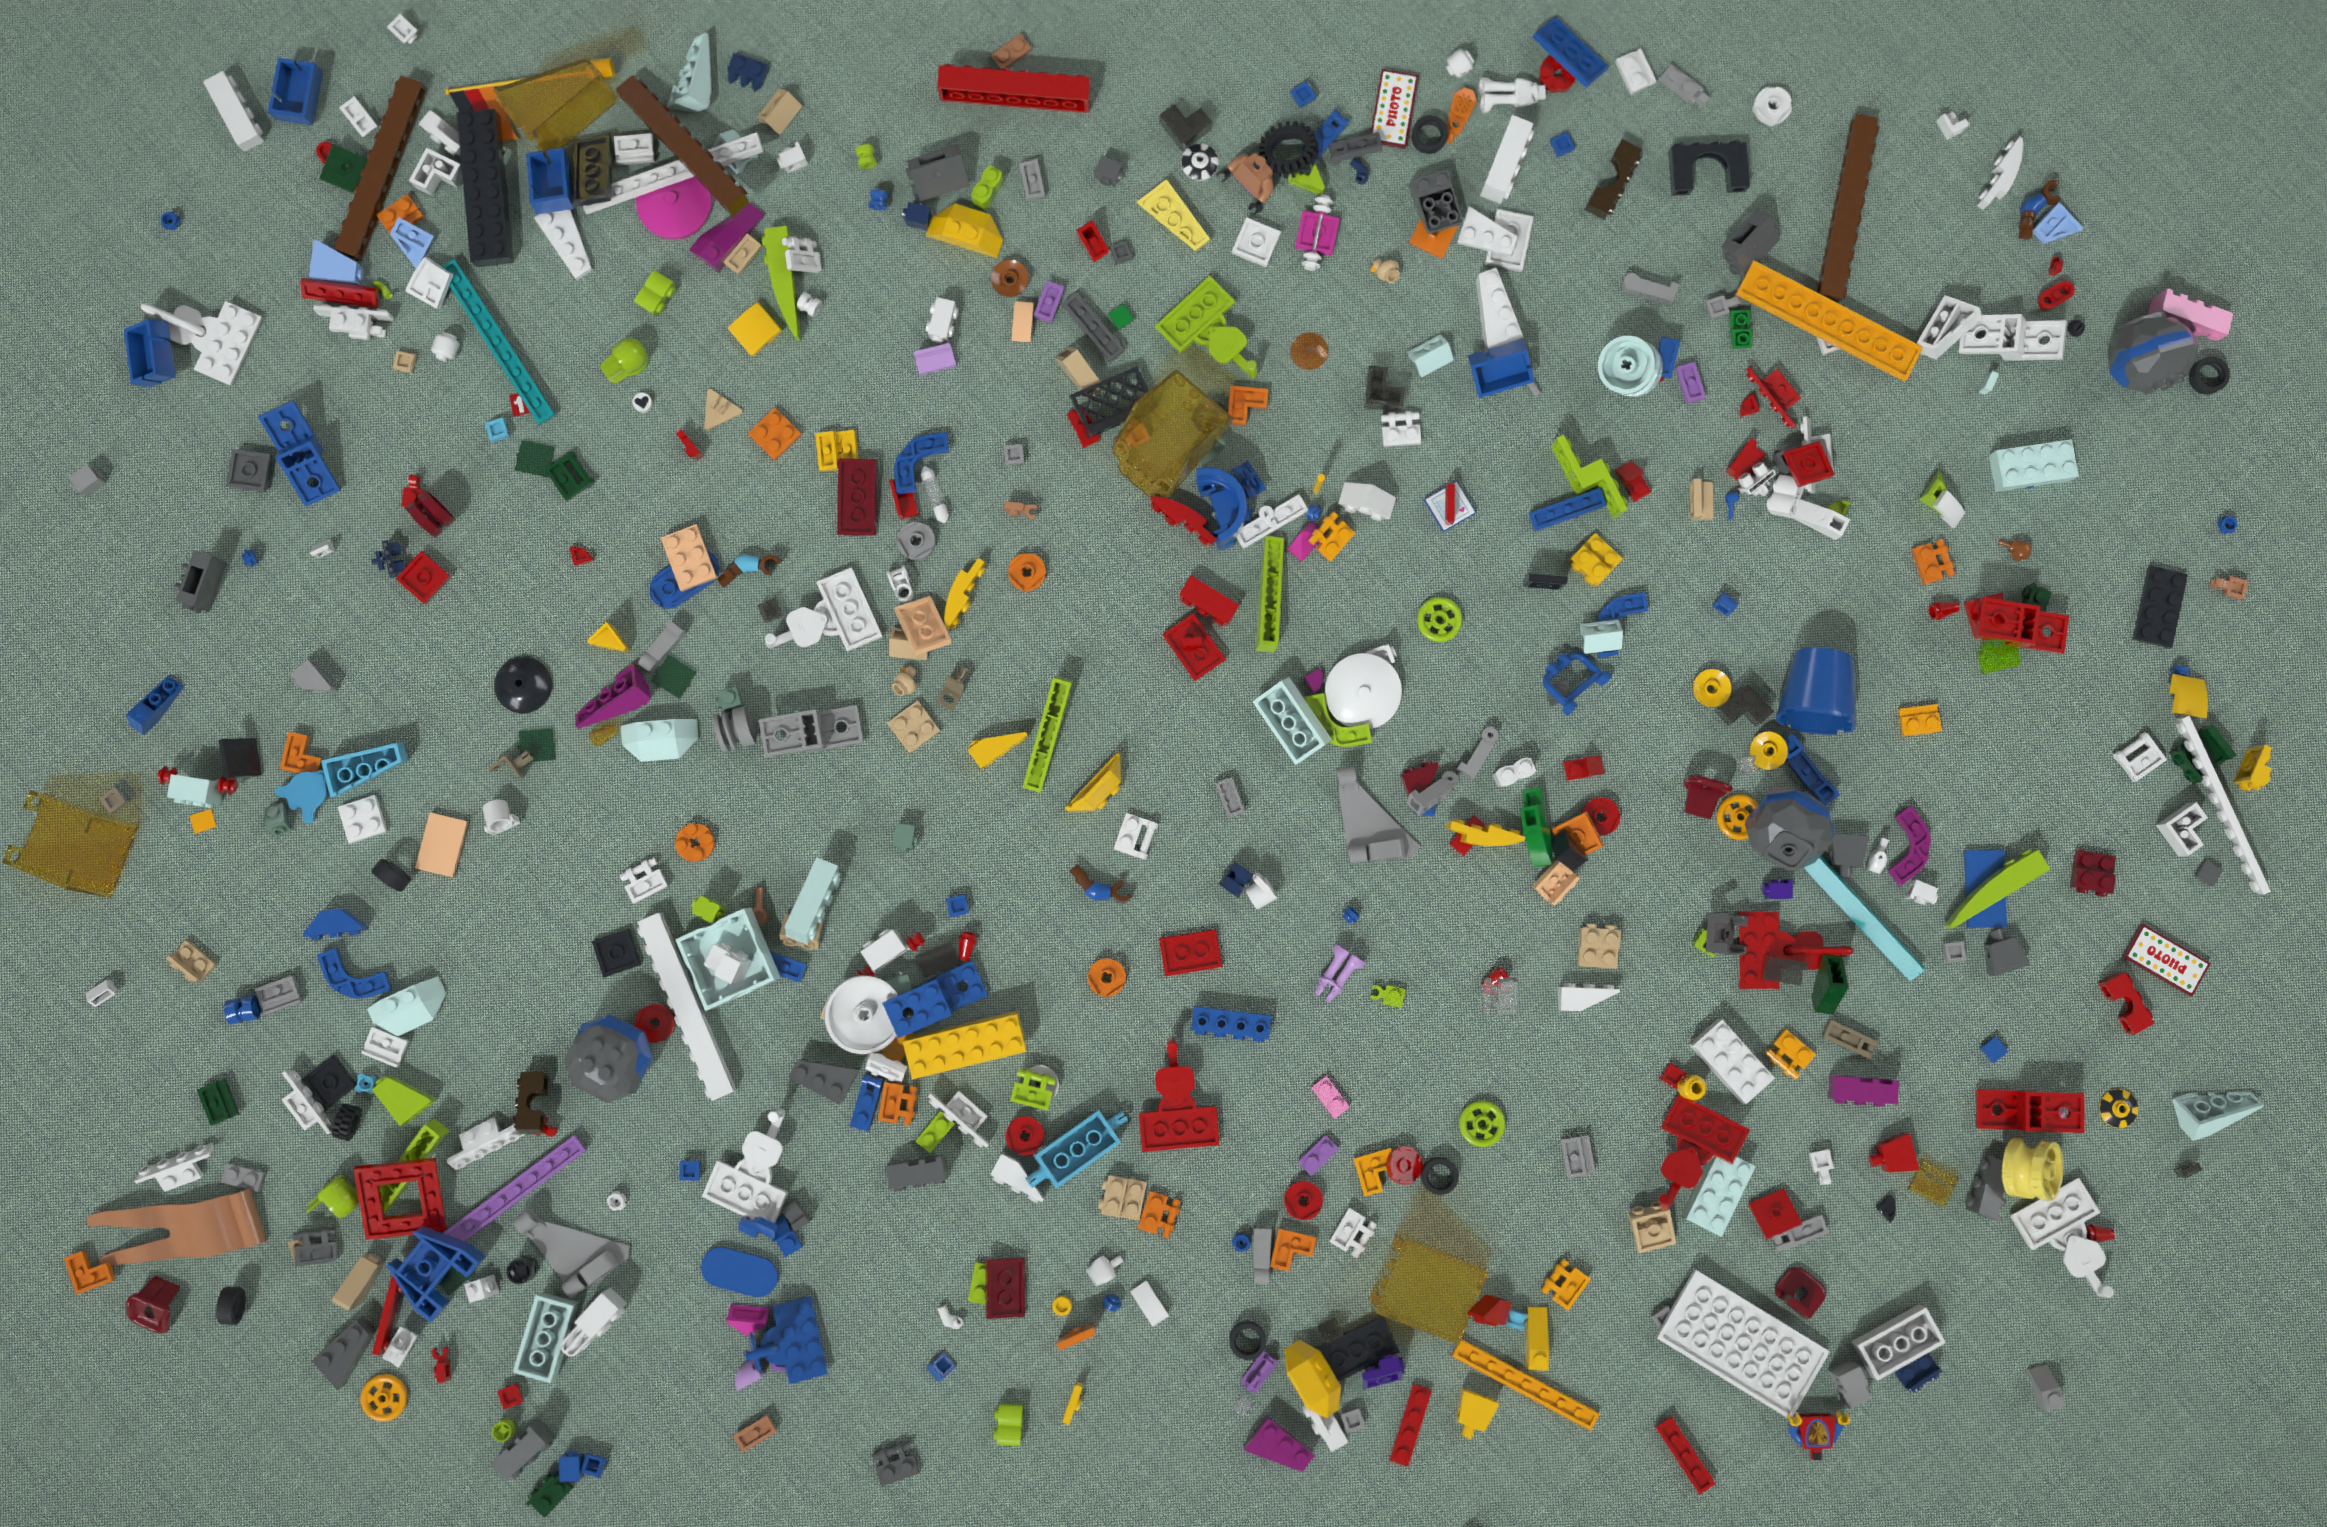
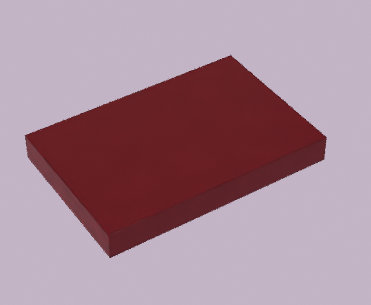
(1004, 1287)

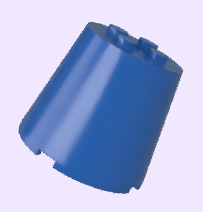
(1819, 692)

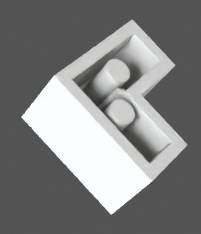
(434, 168)
(1367, 500)
(2179, 829)
(727, 963)

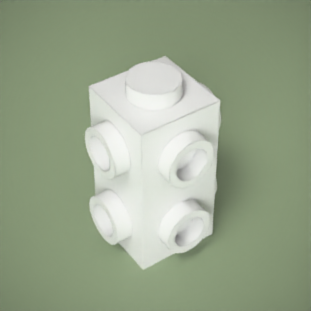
(943, 314)

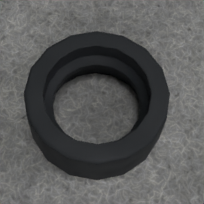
(1429, 120)
(2196, 382)
(391, 875)
(1442, 1190)
(230, 1305)
(1262, 1340)

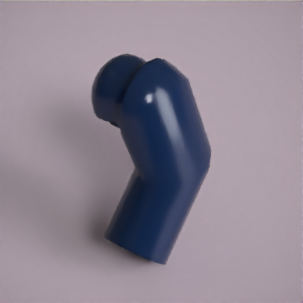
(1362, 171)

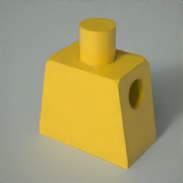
(1475, 1411)

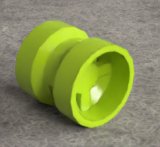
(866, 157)
(500, 1432)

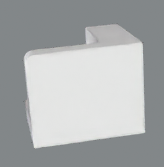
(1950, 125)

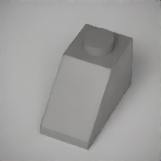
(312, 678)
(2045, 1388)

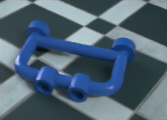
(1563, 661)

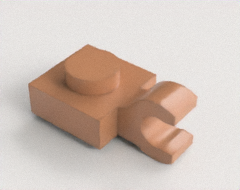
(1015, 509)
(2232, 587)

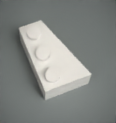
(1947, 325)

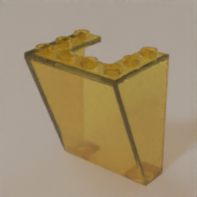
(557, 103)
(73, 846)
(1428, 1289)

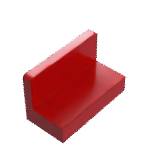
(1745, 460)
(904, 503)

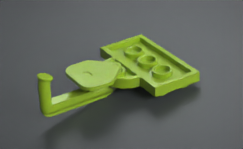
(1202, 321)

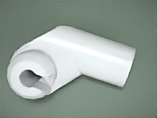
(949, 1320)

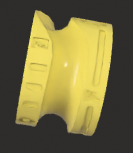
(2032, 1171)

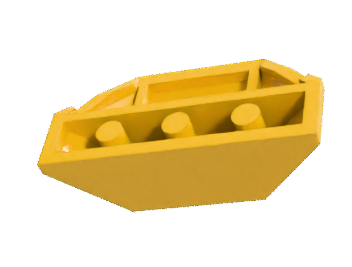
(966, 229)
(1096, 792)
(1312, 1378)

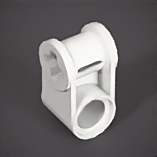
(900, 581)

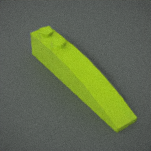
(781, 278)
(1270, 595)
(1048, 733)
(1999, 885)
(420, 1148)

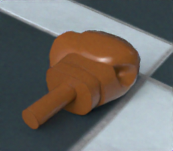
(2019, 549)

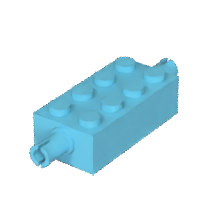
(1076, 1149)

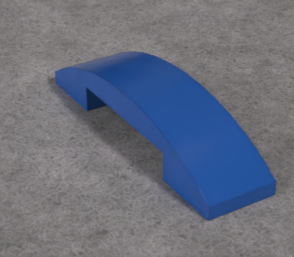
(1808, 772)

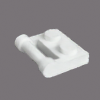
(2142, 763)
(1129, 834)

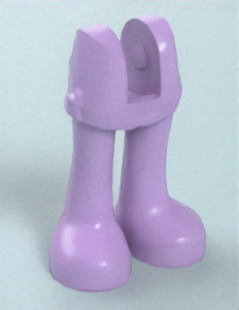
(1340, 955)

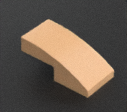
(1022, 321)

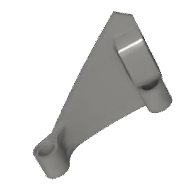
(1367, 827)
(574, 1255)

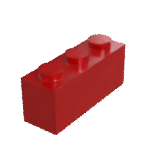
(1208, 601)

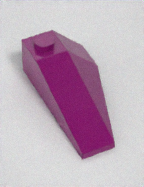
(722, 239)
(622, 696)

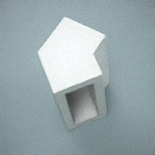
(92, 995)

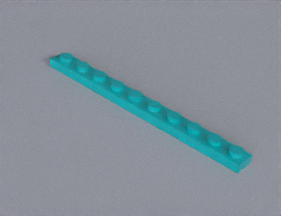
(498, 344)

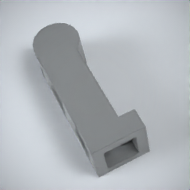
(1649, 290)
(662, 647)
(1487, 740)
(1433, 794)
(1261, 1254)

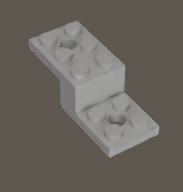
(811, 731)

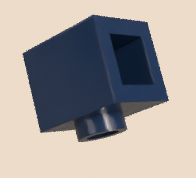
(917, 215)

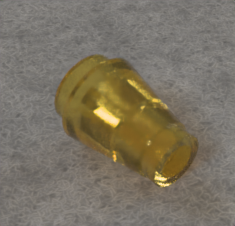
(602, 734)

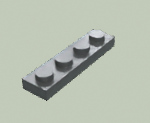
(1093, 327)

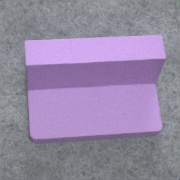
(934, 359)

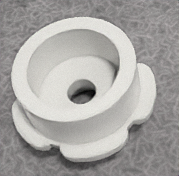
(611, 1201)

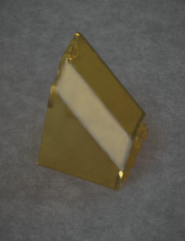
(1168, 435)

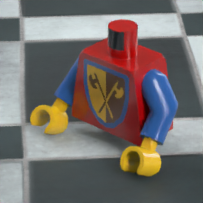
(1816, 1430)

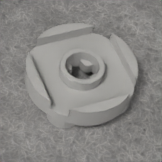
(906, 536)

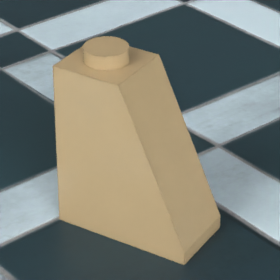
(1077, 369)
(358, 1282)

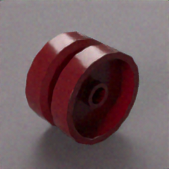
(428, 515)

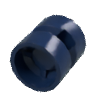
(1236, 879)

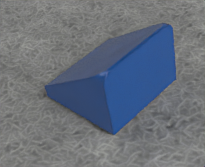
(941, 1367)

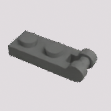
(1355, 147)

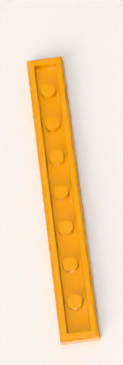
(1525, 1384)

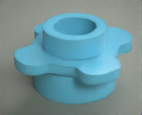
(360, 1083)

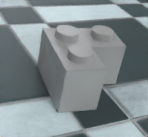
(1851, 1383)

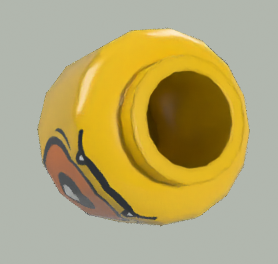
(1692, 1087)

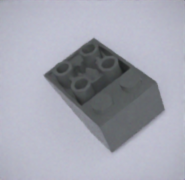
(1436, 201)

